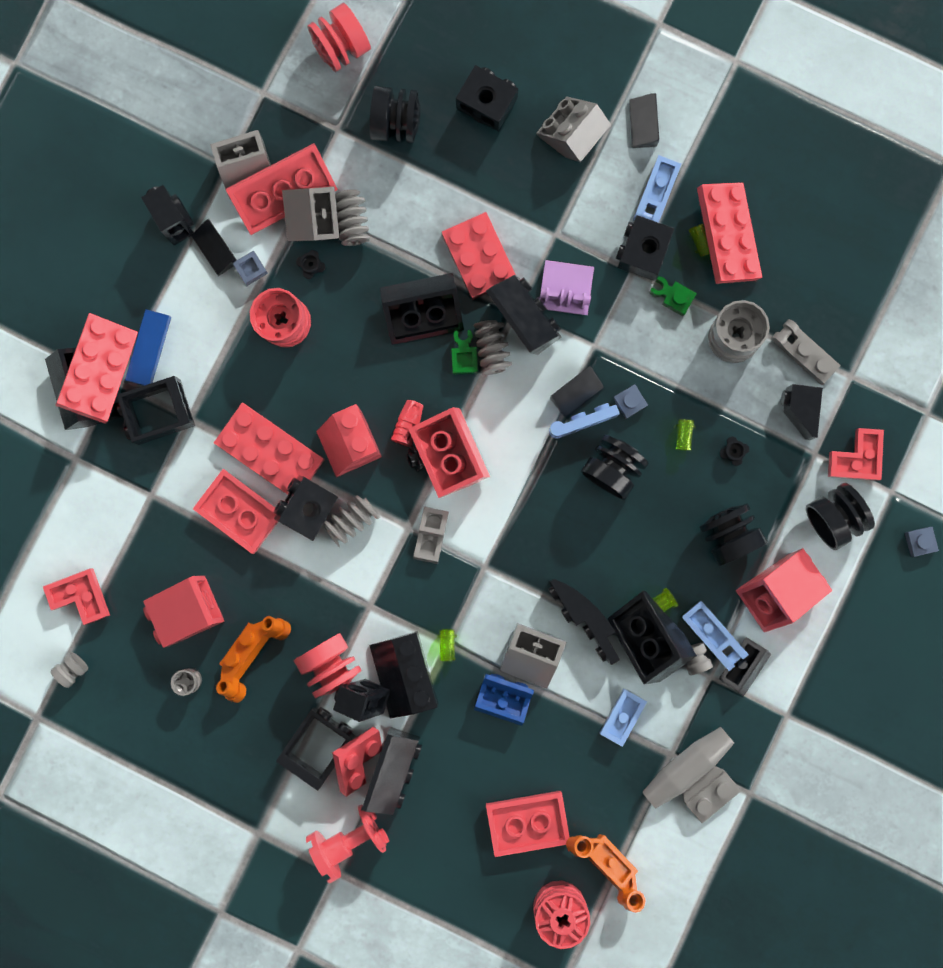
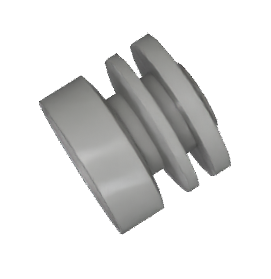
(741, 318)

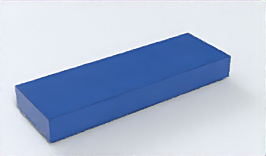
(148, 348)

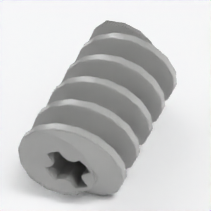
(349, 218)
(492, 346)
(350, 519)

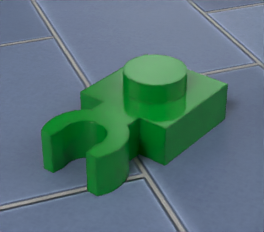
(677, 297)
(465, 357)

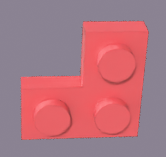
(864, 462)
(81, 589)
(350, 760)

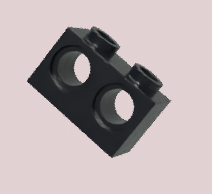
(361, 700)

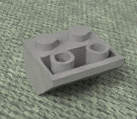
(574, 128)
(240, 157)
(310, 214)
(532, 655)

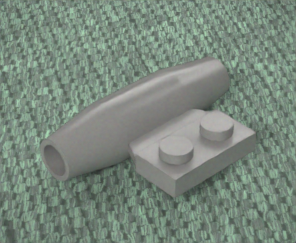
(696, 777)

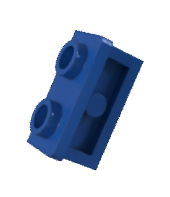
(504, 699)

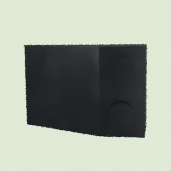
(650, 639)

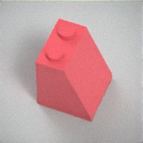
(348, 440)
(784, 591)
(182, 611)

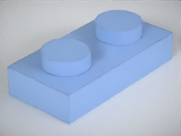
(623, 717)

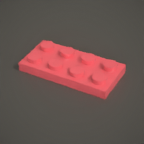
(260, 195)
(729, 232)
(97, 368)
(267, 448)

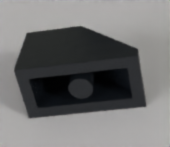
(803, 408)

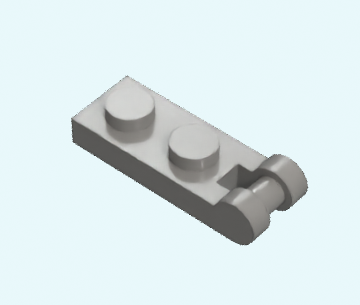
(805, 352)

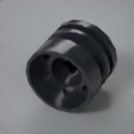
(393, 114)
(616, 463)
(840, 516)
(733, 534)

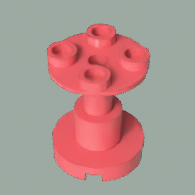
(330, 852)

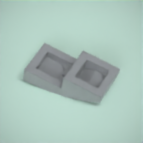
(431, 535)

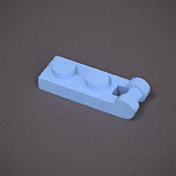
(658, 188)
(582, 421)
(714, 634)

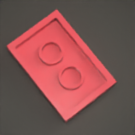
(478, 254)
(237, 511)
(527, 823)

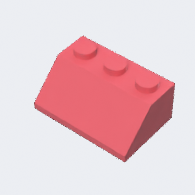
(449, 452)

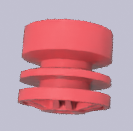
(339, 37)
(270, 308)
(327, 665)
(556, 900)

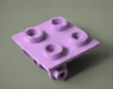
(566, 287)

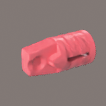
(408, 418)

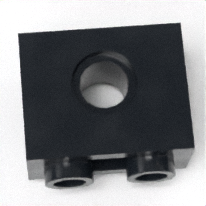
(483, 84)
(169, 214)
(642, 233)
(291, 509)

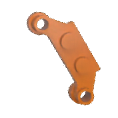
(244, 652)
(613, 867)

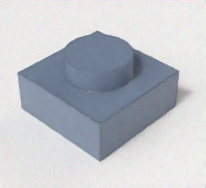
(250, 268)
(630, 401)
(921, 541)

